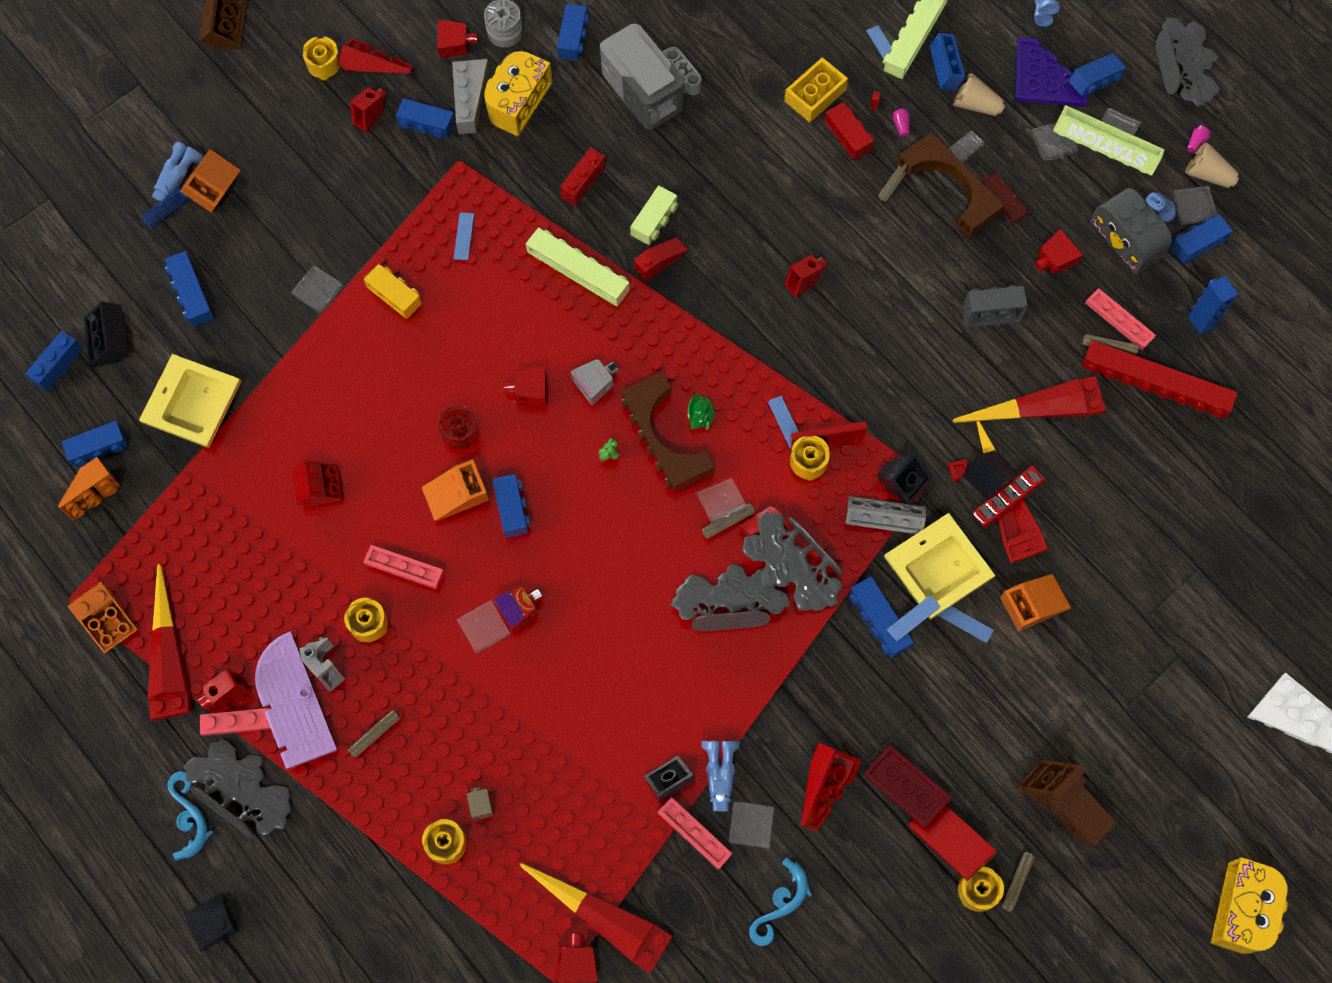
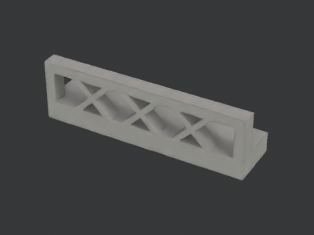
(885, 517)

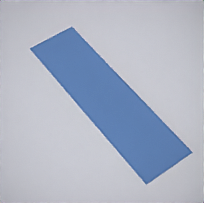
(879, 40)
(463, 236)
(783, 417)
(913, 618)
(967, 623)

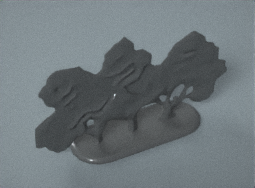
(1191, 56)
(789, 564)
(733, 592)
(240, 783)

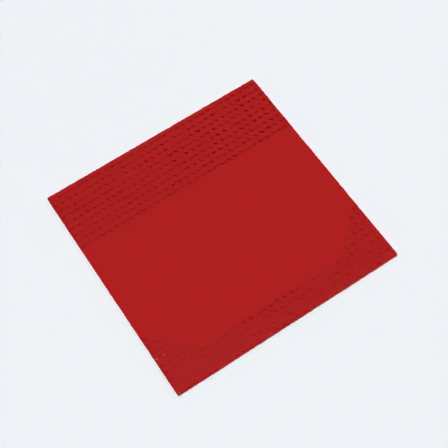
(607, 668)

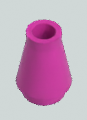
(902, 119)
(1198, 138)

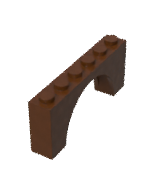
(933, 155)
(678, 469)

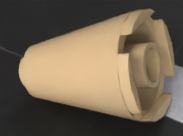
(978, 97)
(1212, 167)

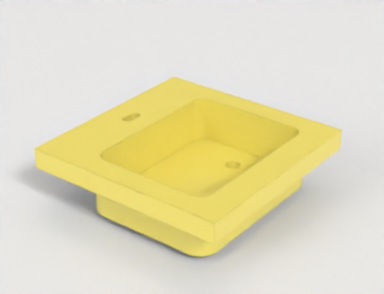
(192, 402)
(942, 567)

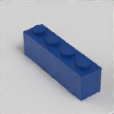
(189, 289)
(1212, 304)
(879, 615)

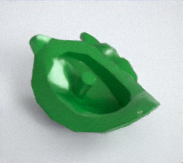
(700, 412)

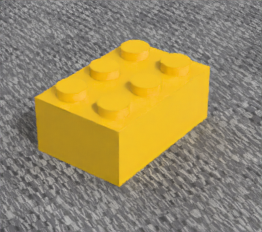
(816, 89)

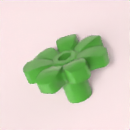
(609, 450)

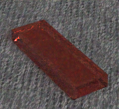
(1012, 206)

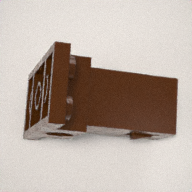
(1061, 790)

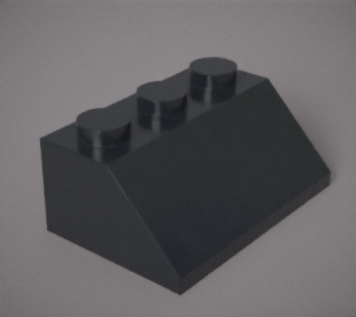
(105, 334)

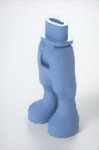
(1043, 11)
(174, 173)
(1164, 207)
(720, 777)

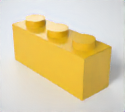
(393, 291)

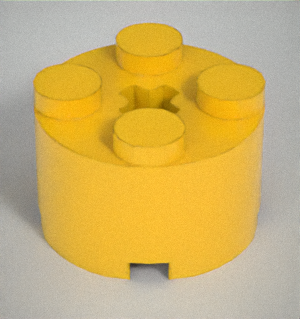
(321, 57)
(800, 458)
(376, 624)
(439, 831)
(989, 898)

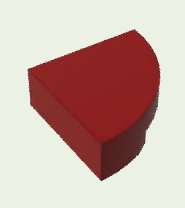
(875, 99)
(957, 469)

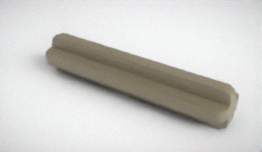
(892, 183)
(1123, 346)
(711, 530)
(374, 733)
(1018, 881)

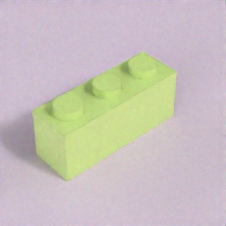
(654, 215)

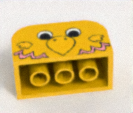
(517, 90)
(1250, 907)

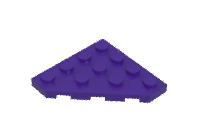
(1042, 77)

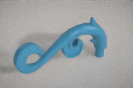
(182, 819)
(784, 908)

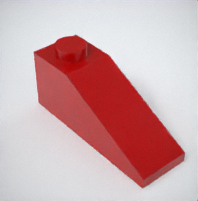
(658, 258)

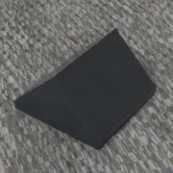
(989, 474)
(669, 779)

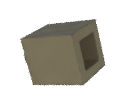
(480, 803)

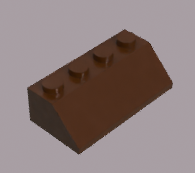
(223, 23)

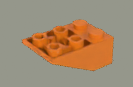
(210, 180)
(88, 489)
(455, 491)
(1034, 602)
(102, 617)

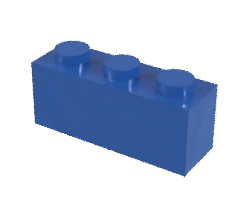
(572, 32)
(947, 61)
(1097, 74)
(425, 118)
(1201, 238)
(54, 361)
(95, 443)
(511, 506)

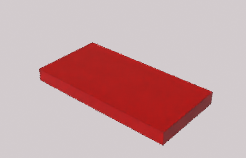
(955, 843)

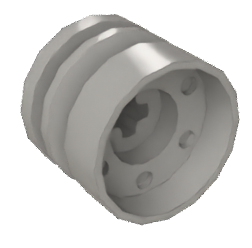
(503, 23)

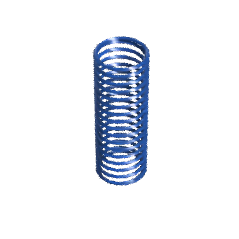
(146, 215)

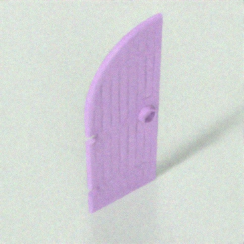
(295, 711)

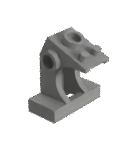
(326, 672)

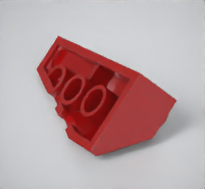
(361, 57)
(827, 778)

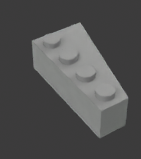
(469, 89)

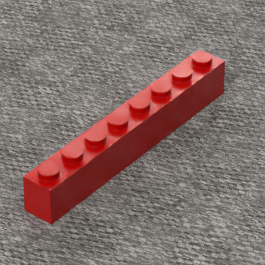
(1159, 379)

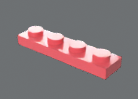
(1120, 319)
(403, 566)
(234, 722)
(694, 833)

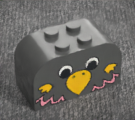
(1132, 230)

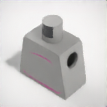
(594, 379)

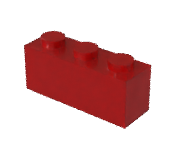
(849, 130)
(583, 176)

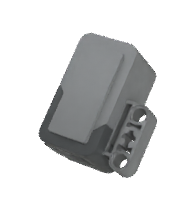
(646, 77)

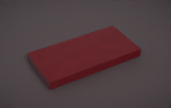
(907, 786)

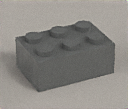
(994, 306)

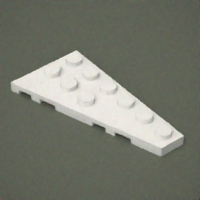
(1295, 713)

